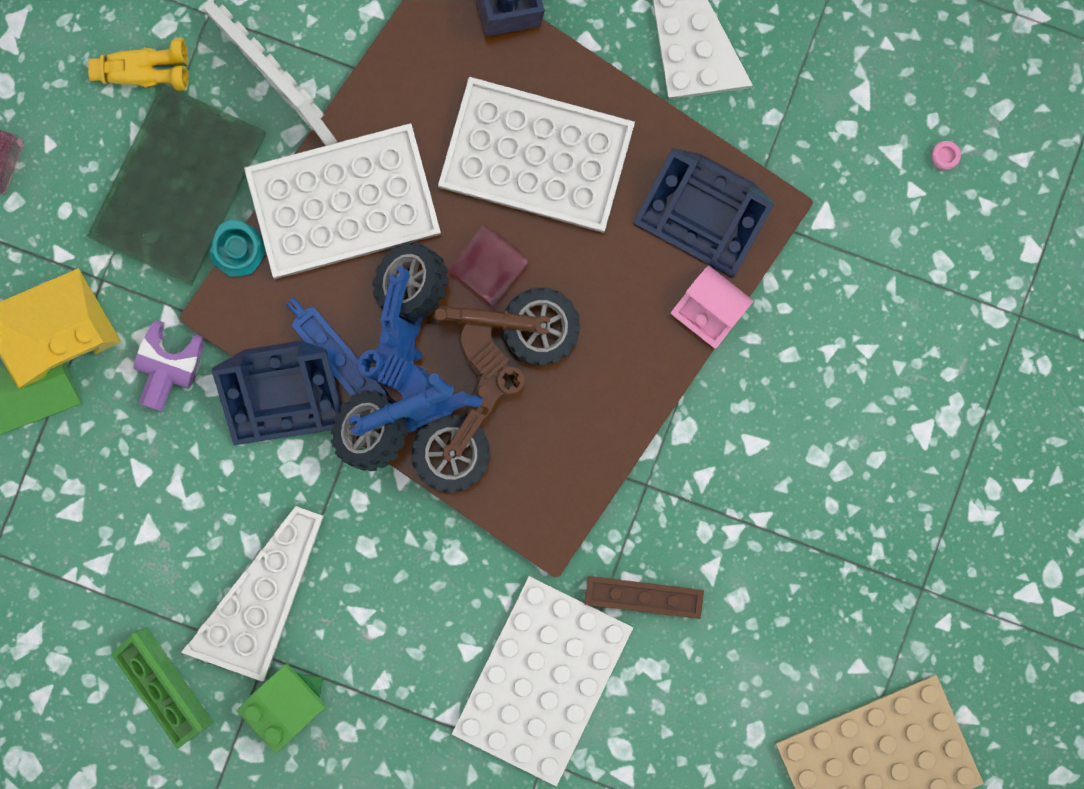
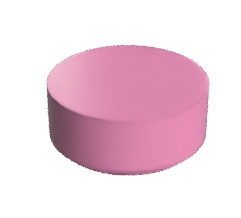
(945, 155)

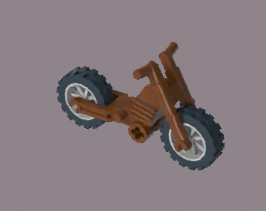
(491, 366)

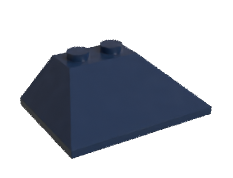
(705, 210)
(277, 392)

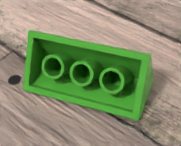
(161, 687)

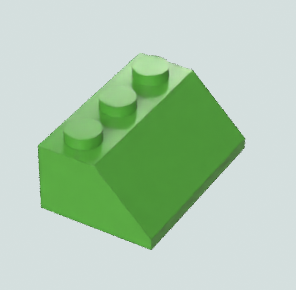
(36, 400)

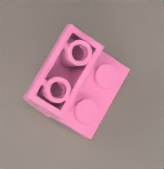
(711, 306)

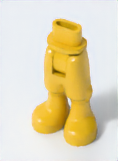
(136, 67)

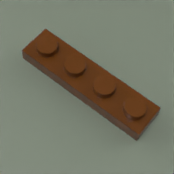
(644, 597)

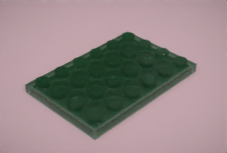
(176, 184)

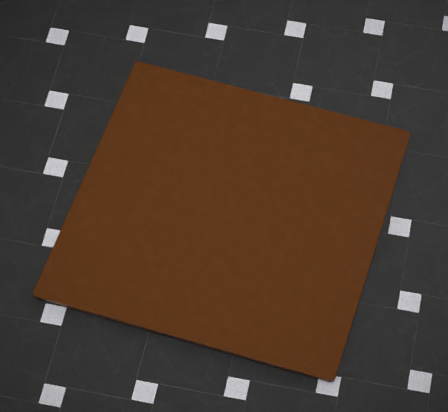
(577, 422)

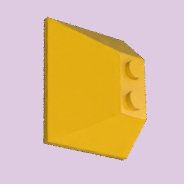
(52, 327)

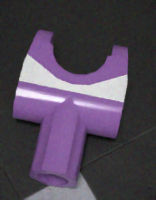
(165, 368)

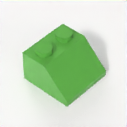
(281, 708)

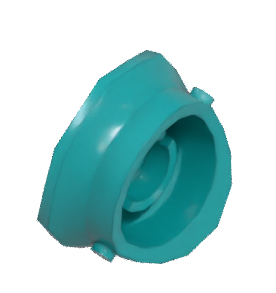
(236, 248)

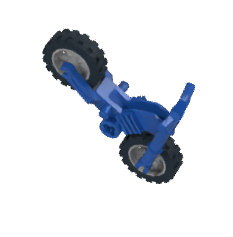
(426, 397)

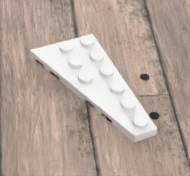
(696, 50)
(281, 81)
(252, 615)

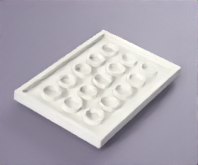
(536, 154)
(342, 201)
(542, 681)

